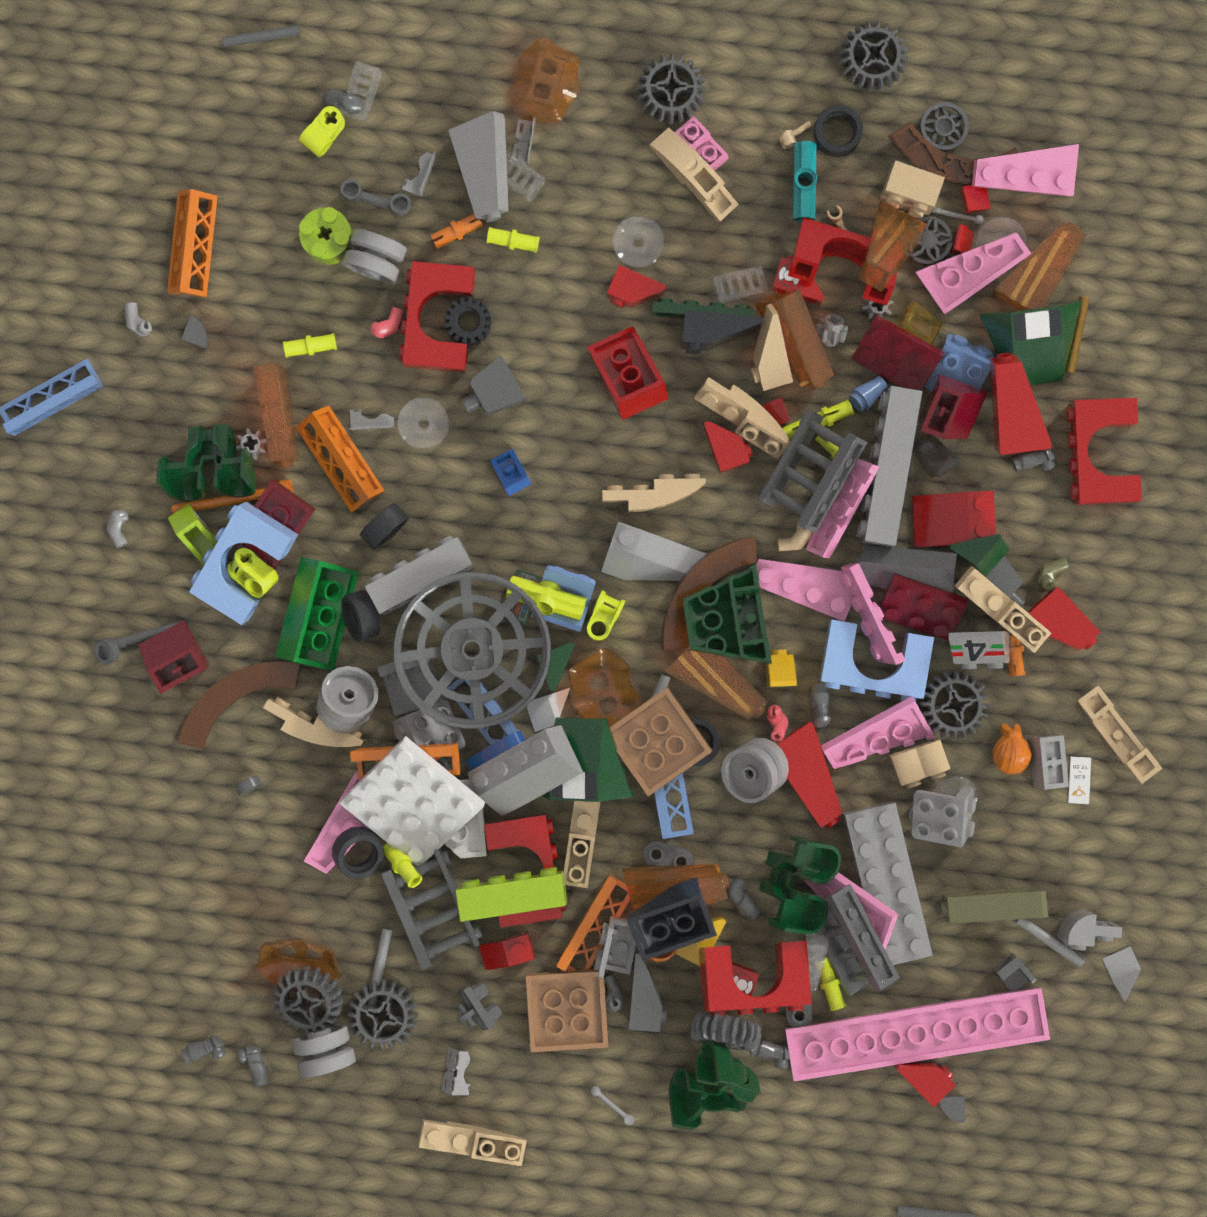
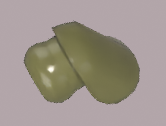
(1048, 573)

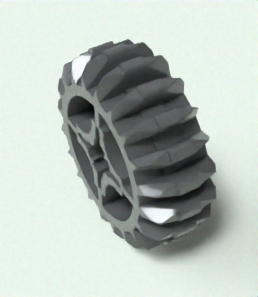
(865, 48)
(661, 88)
(957, 716)
(312, 991)
(394, 1018)
(726, 1030)

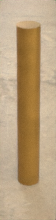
(1076, 342)

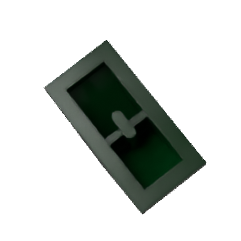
(981, 552)
(558, 663)

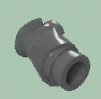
(342, 101)
(1033, 458)
(819, 705)
(742, 901)
(200, 1049)
(769, 1050)
(258, 1068)

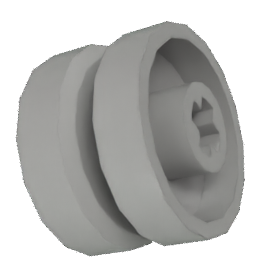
(374, 256)
(347, 699)
(755, 770)
(323, 1051)

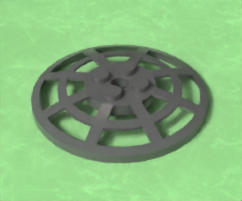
(477, 666)

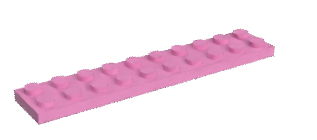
(917, 1033)

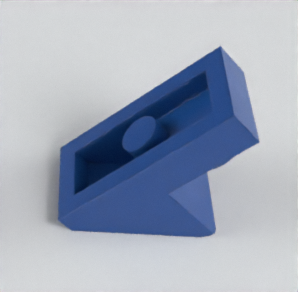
(510, 472)

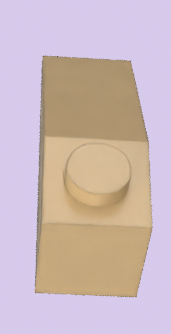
(770, 354)

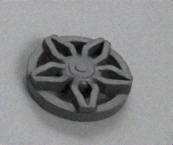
(944, 125)
(929, 242)

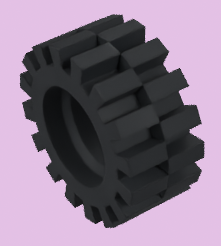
(468, 305)

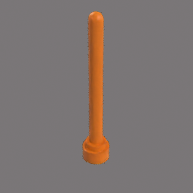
(225, 500)

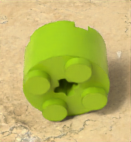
(312, 230)

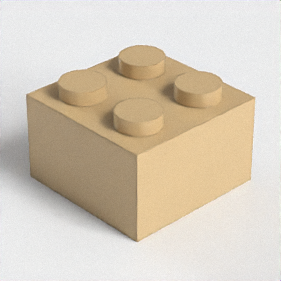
(911, 189)

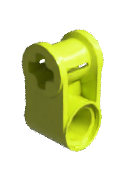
(321, 133)
(252, 575)
(604, 615)

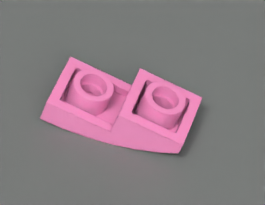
(701, 141)

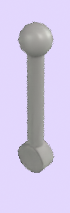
(978, 219)
(628, 1118)

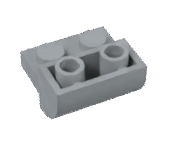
(1081, 928)

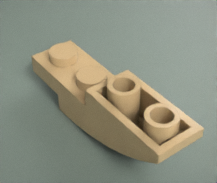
(695, 173)
(750, 417)
(665, 492)
(1002, 609)
(316, 732)
(581, 843)
(472, 1141)

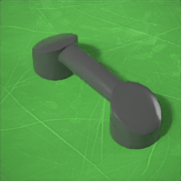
(352, 193)

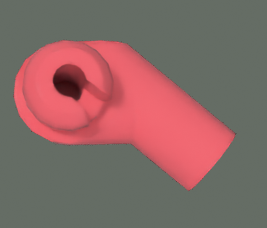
(388, 327)
(778, 722)

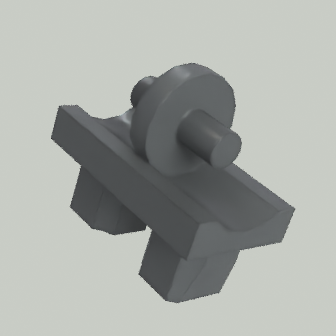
(483, 1016)

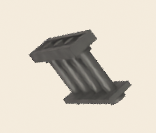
(831, 483)
(416, 928)
(864, 943)

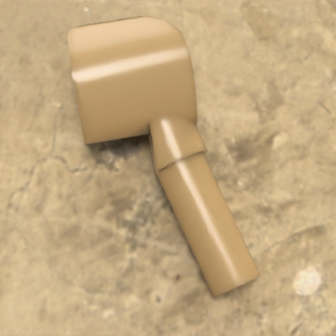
(788, 137)
(836, 220)

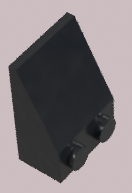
(709, 330)
(671, 920)

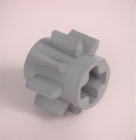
(873, 311)
(831, 330)
(245, 440)

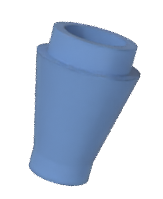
(866, 394)

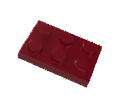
(897, 354)
(286, 509)
(922, 607)

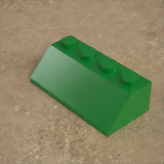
(314, 614)

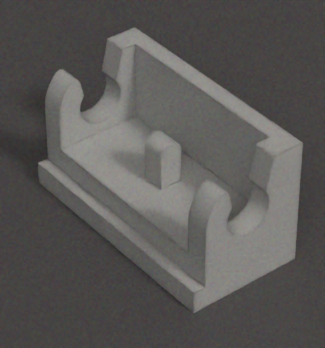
(1048, 762)

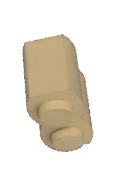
(920, 762)

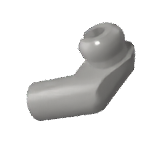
(134, 322)
(114, 526)

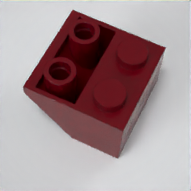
(951, 409)
(172, 656)

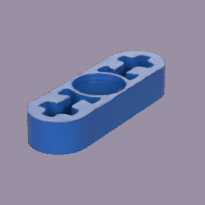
(495, 750)

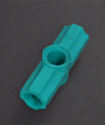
(804, 166)

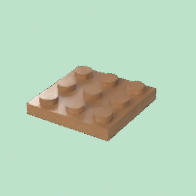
(658, 741)
(566, 1010)

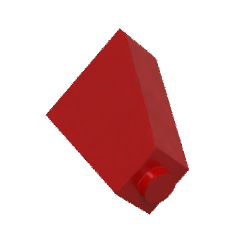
(1064, 620)

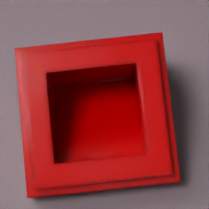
(974, 199)
(962, 240)
(777, 411)

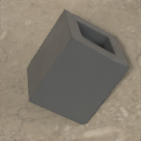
(1013, 973)

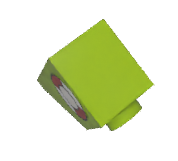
(193, 531)

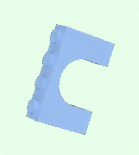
(214, 584)
(907, 679)

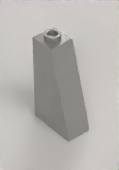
(483, 163)

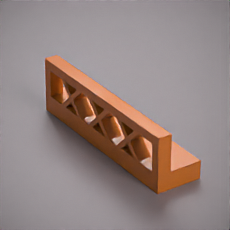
(184, 239)
(342, 455)
(433, 750)
(587, 922)

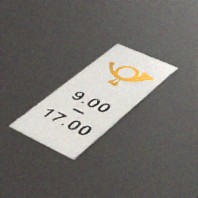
(1079, 780)

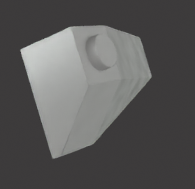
(646, 556)

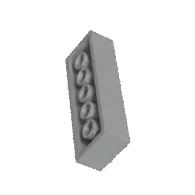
(892, 454)
(887, 875)

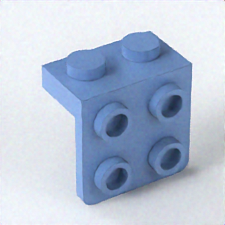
(962, 362)
(572, 583)

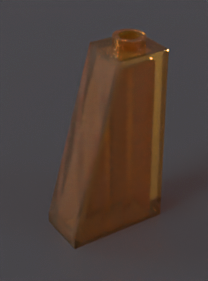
(889, 244)
(1040, 273)
(800, 337)
(277, 413)
(719, 681)
(648, 882)

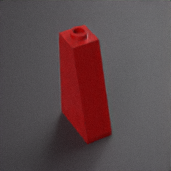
(1015, 410)
(810, 775)

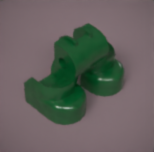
(232, 474)
(812, 861)
(713, 1086)

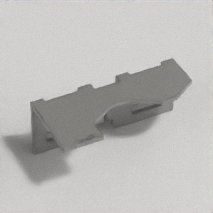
(524, 136)
(417, 184)
(360, 422)
(460, 1086)

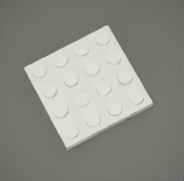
(412, 801)

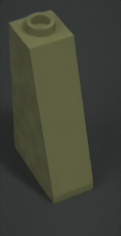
(995, 905)

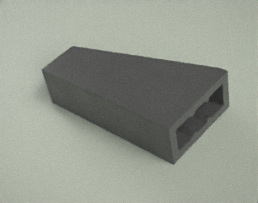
(920, 565)

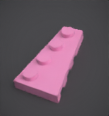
(1038, 171)
(965, 274)
(842, 510)
(807, 586)
(871, 616)
(887, 730)
(340, 820)
(879, 914)

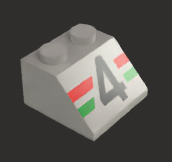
(980, 648)

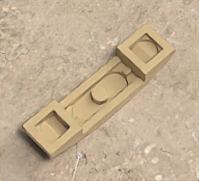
(1118, 735)

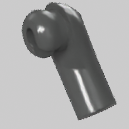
(614, 993)

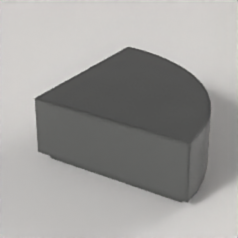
(195, 333)
(954, 1107)

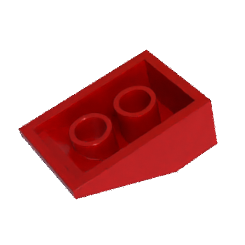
(628, 373)
(952, 518)

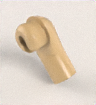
(797, 541)

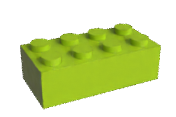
(511, 896)

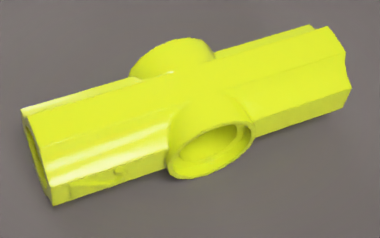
(551, 598)

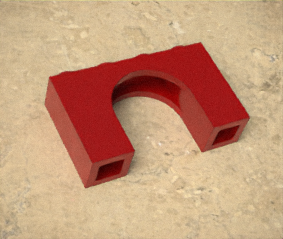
(821, 241)
(426, 282)
(1089, 484)
(534, 834)
(789, 988)

